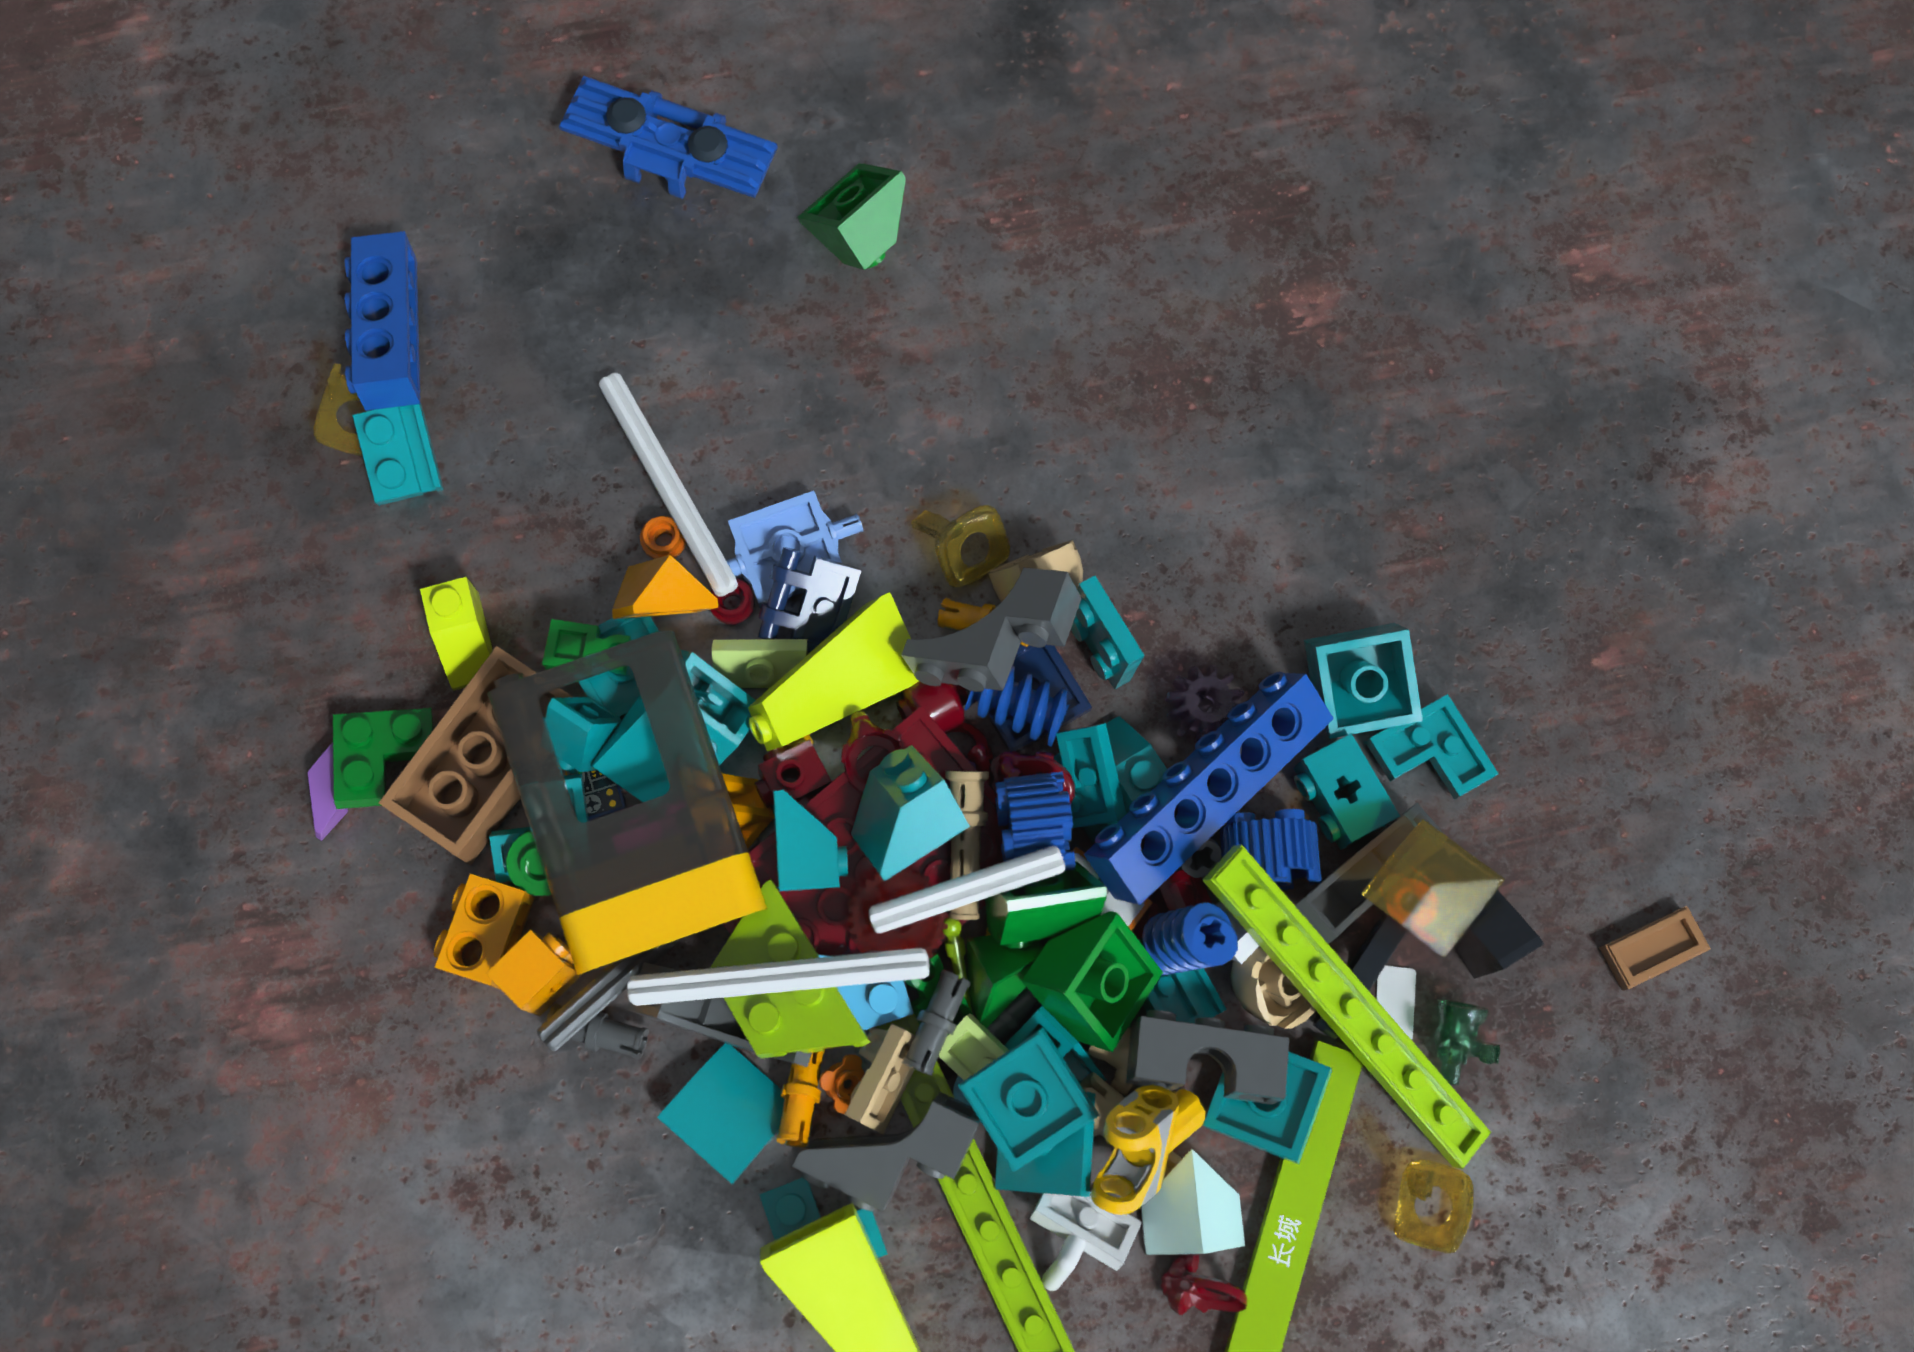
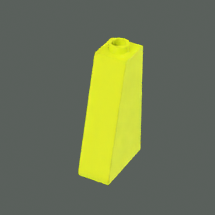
(838, 677)
(839, 1284)

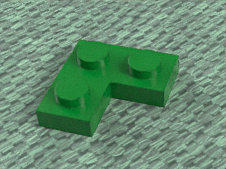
(363, 746)

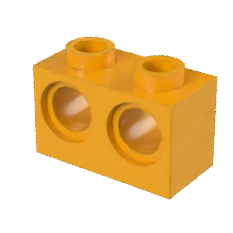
(495, 934)

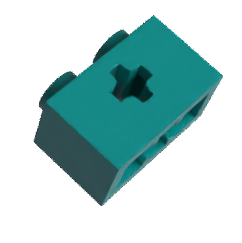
(1337, 768)

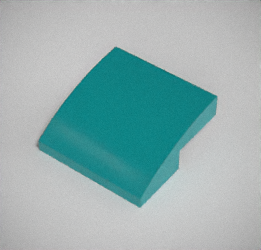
(726, 1112)

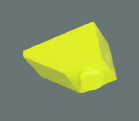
(457, 629)

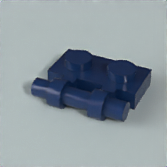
(824, 602)

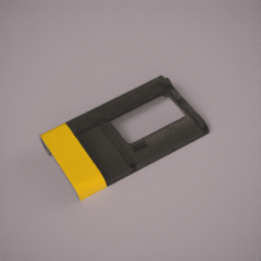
(649, 867)

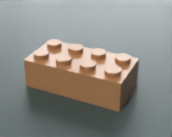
(461, 775)

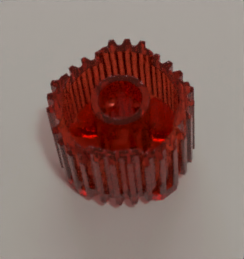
(876, 891)

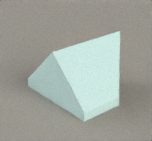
(1192, 1212)

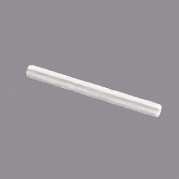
(668, 485)
(778, 976)

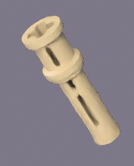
(968, 792)

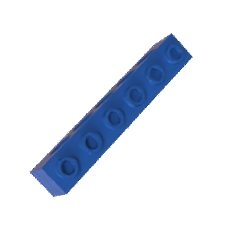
(1203, 810)

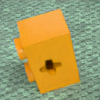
(535, 972)

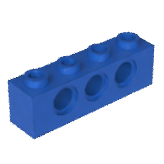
(383, 321)

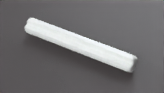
(966, 889)

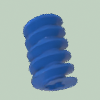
(1024, 705)
(1190, 938)

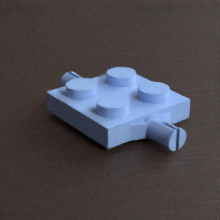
(790, 524)

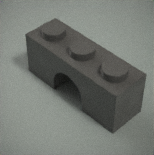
(1250, 1059)

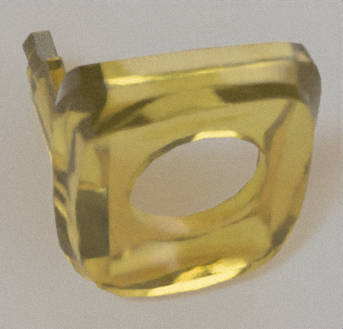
(326, 426)
(952, 535)
(1418, 1182)

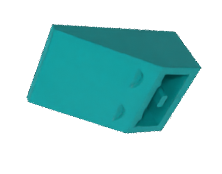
(632, 752)

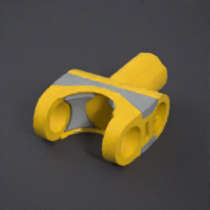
(1143, 1134)

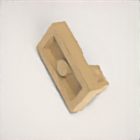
(885, 1082)

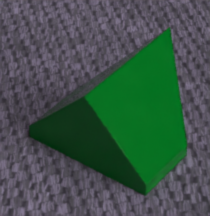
(996, 974)

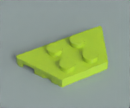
(787, 1019)

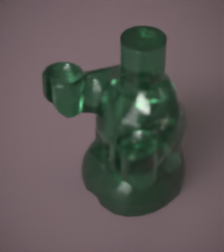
(1458, 1040)

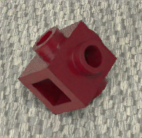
(797, 763)

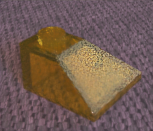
(1432, 887)

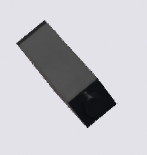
(1496, 938)

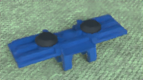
(663, 148)

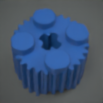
(1035, 816)
(1280, 845)

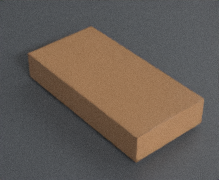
(1654, 948)

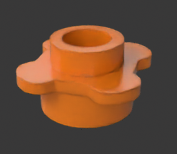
(833, 1081)

